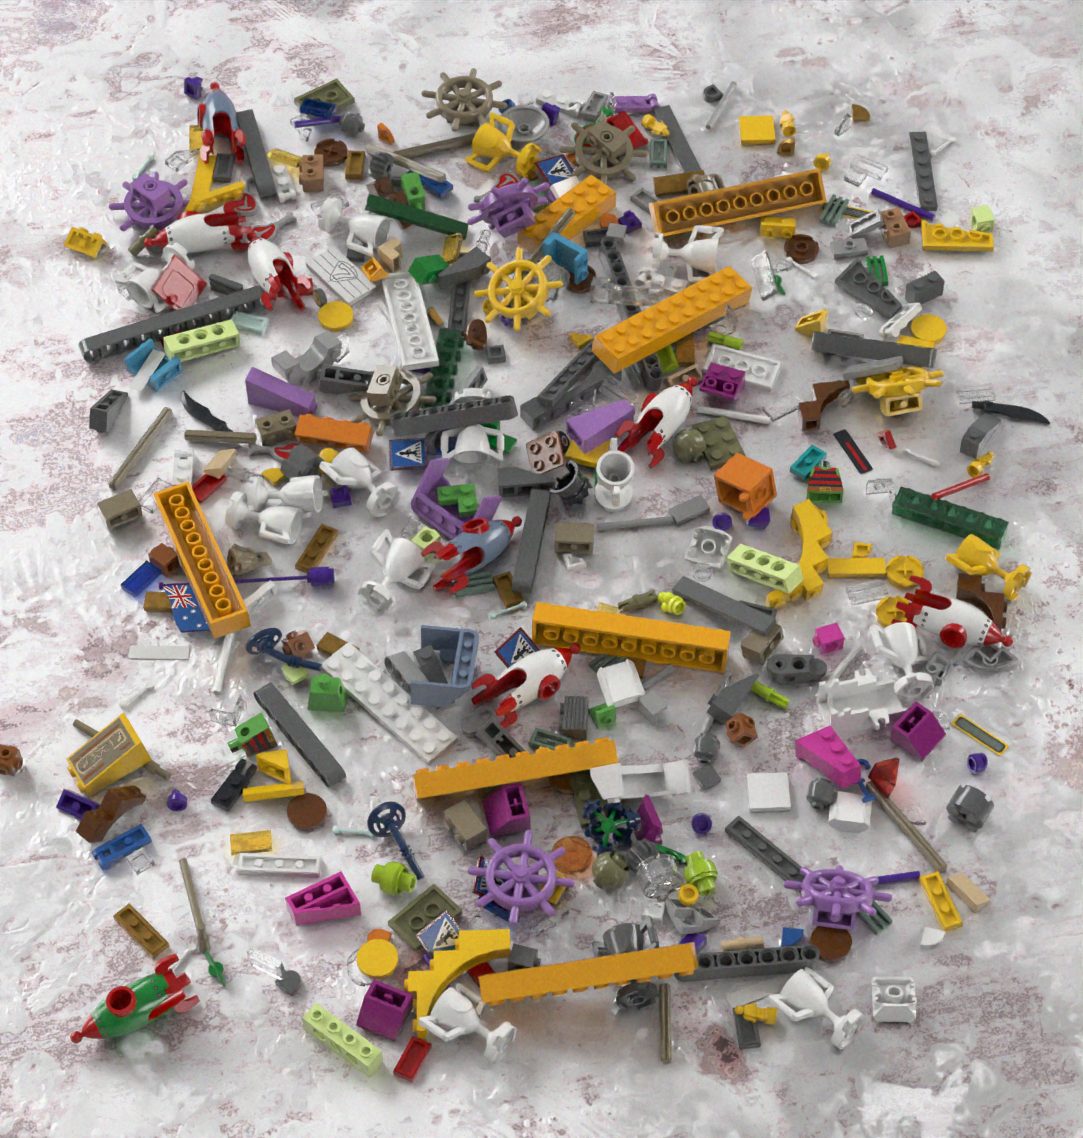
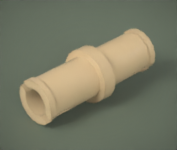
(743, 943)

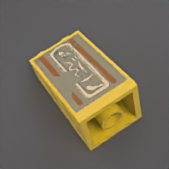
(108, 756)

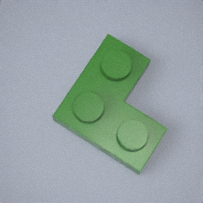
(463, 495)

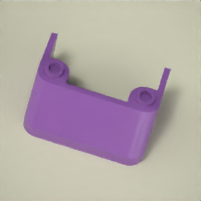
(445, 517)

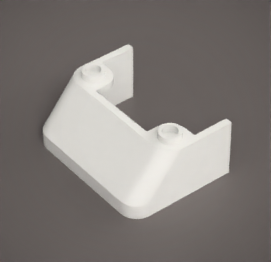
(635, 781)

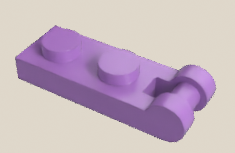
(636, 104)

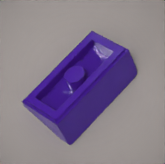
(75, 803)

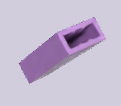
(277, 395)
(598, 425)

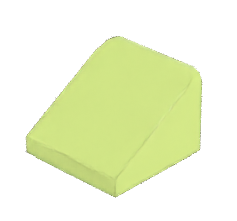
(294, 674)

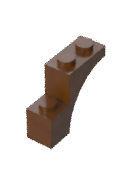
(384, 189)
(822, 395)
(990, 603)
(114, 804)

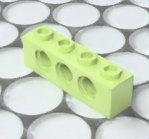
(202, 341)
(765, 568)
(342, 1040)

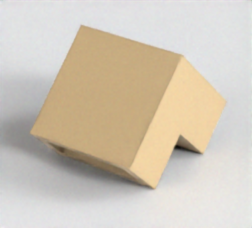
(390, 255)

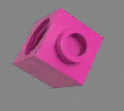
(828, 638)

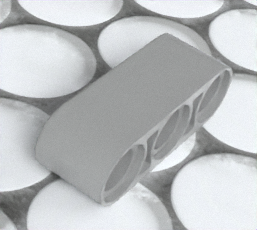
(403, 670)

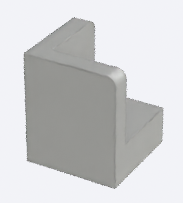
(651, 705)

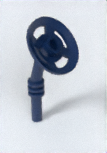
(266, 645)
(390, 825)

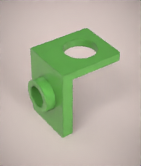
(604, 715)

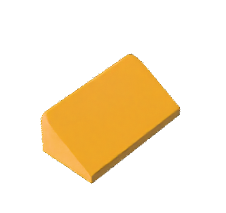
(374, 270)

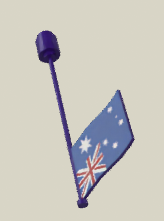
(188, 612)

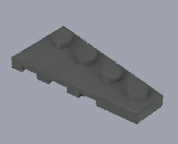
(862, 285)

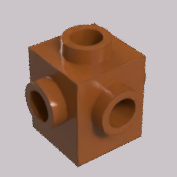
(297, 644)
(741, 730)
(10, 760)

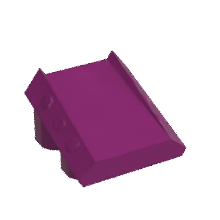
(650, 825)

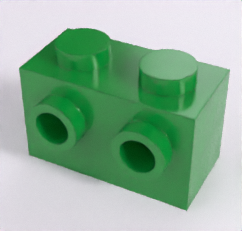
(426, 269)

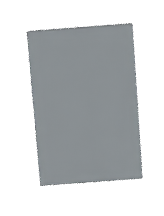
(873, 368)

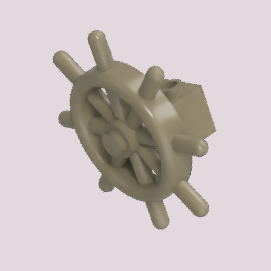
(464, 106)
(608, 144)
(385, 393)

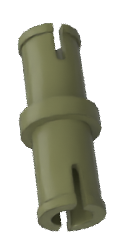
(138, 246)
(637, 601)

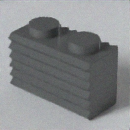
(924, 288)
(575, 717)

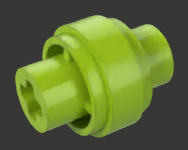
(700, 873)
(393, 878)

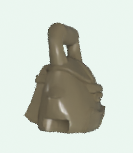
(702, 183)
(244, 560)

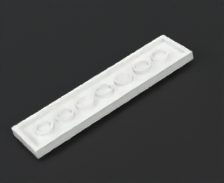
(409, 321)
(389, 704)

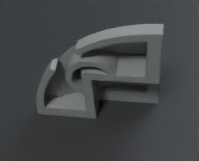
(990, 658)
(690, 918)

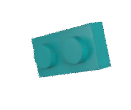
(808, 460)

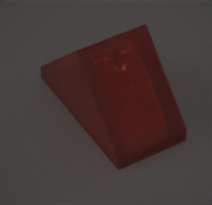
(884, 776)

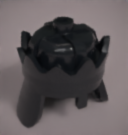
(573, 486)

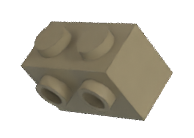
(275, 428)
(119, 509)
(574, 537)
(760, 647)
(465, 825)

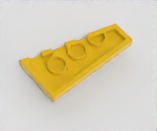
(216, 198)
(948, 239)

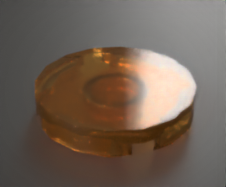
(576, 857)

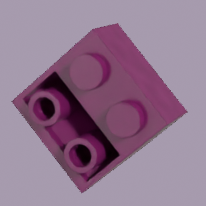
(723, 381)
(917, 731)
(507, 810)
(384, 1010)

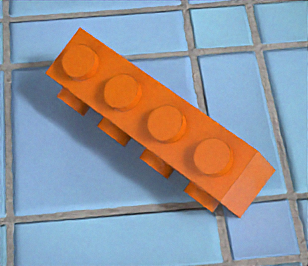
(334, 433)

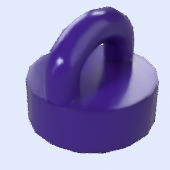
(722, 521)
(977, 762)
(177, 801)
(701, 823)

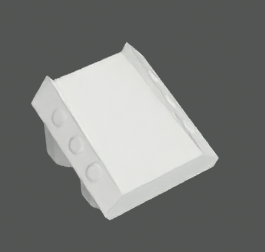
(708, 546)
(620, 683)
(849, 812)
(894, 999)

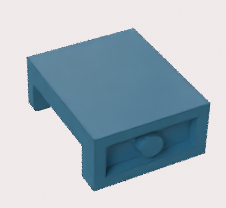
(567, 255)
(164, 372)

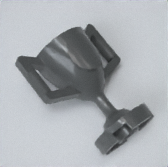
(624, 939)

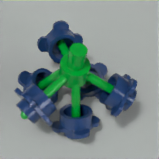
(597, 830)

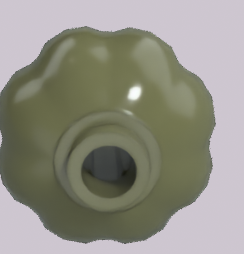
(689, 445)
(610, 870)

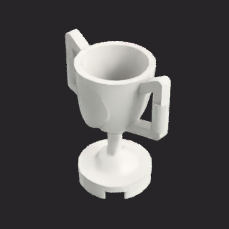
(366, 227)
(696, 254)
(141, 285)
(472, 441)
(355, 471)
(613, 475)
(300, 492)
(277, 523)
(399, 563)
(900, 648)
(805, 999)
(459, 1017)

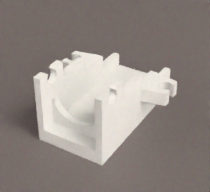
(858, 703)

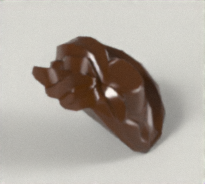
(476, 335)

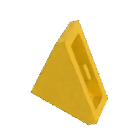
(812, 323)
(275, 765)

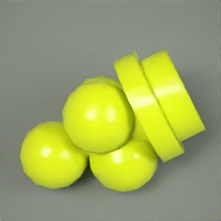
(671, 603)

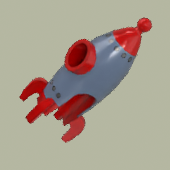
(219, 119)
(478, 546)

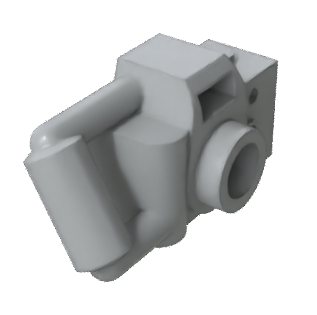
(937, 670)

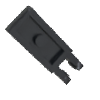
(233, 786)

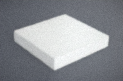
(768, 792)

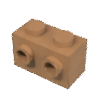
(312, 173)
(895, 229)

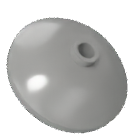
(529, 122)

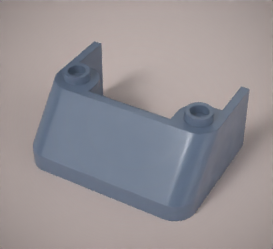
(455, 647)

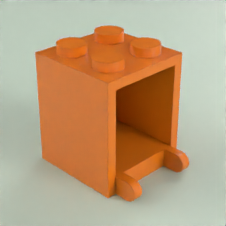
(745, 485)

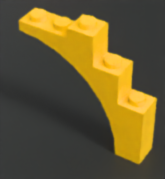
(814, 536)
(470, 950)

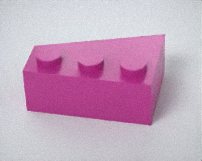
(830, 755)
(323, 901)

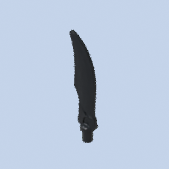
(1010, 410)
(203, 414)

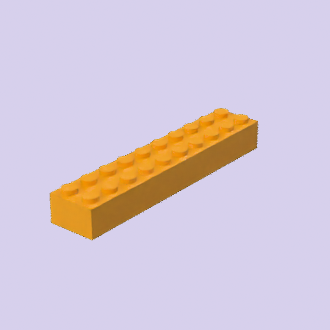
(738, 202)
(670, 319)
(201, 560)
(618, 636)
(514, 769)
(588, 972)

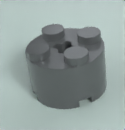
(301, 463)
(969, 807)

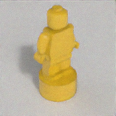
(658, 127)
(788, 127)
(976, 467)
(753, 1013)

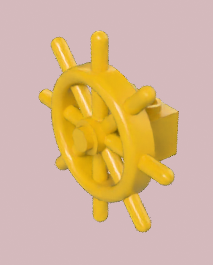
(518, 291)
(899, 389)

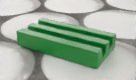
(875, 260)

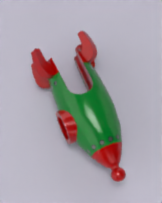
(138, 1003)

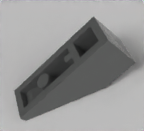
(467, 268)
(343, 380)
(106, 410)
(979, 435)
(519, 482)
(429, 665)
(729, 699)
(498, 739)

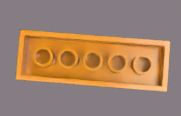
(587, 199)

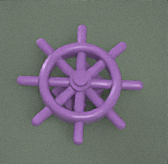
(153, 199)
(509, 207)
(523, 880)
(837, 896)

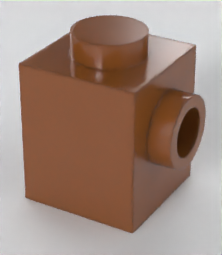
(164, 559)

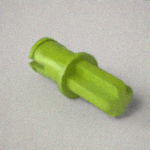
(725, 340)
(770, 695)

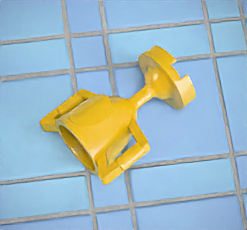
(494, 144)
(979, 558)

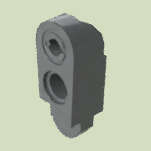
(784, 668)

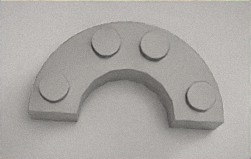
(308, 367)

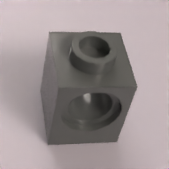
(523, 957)

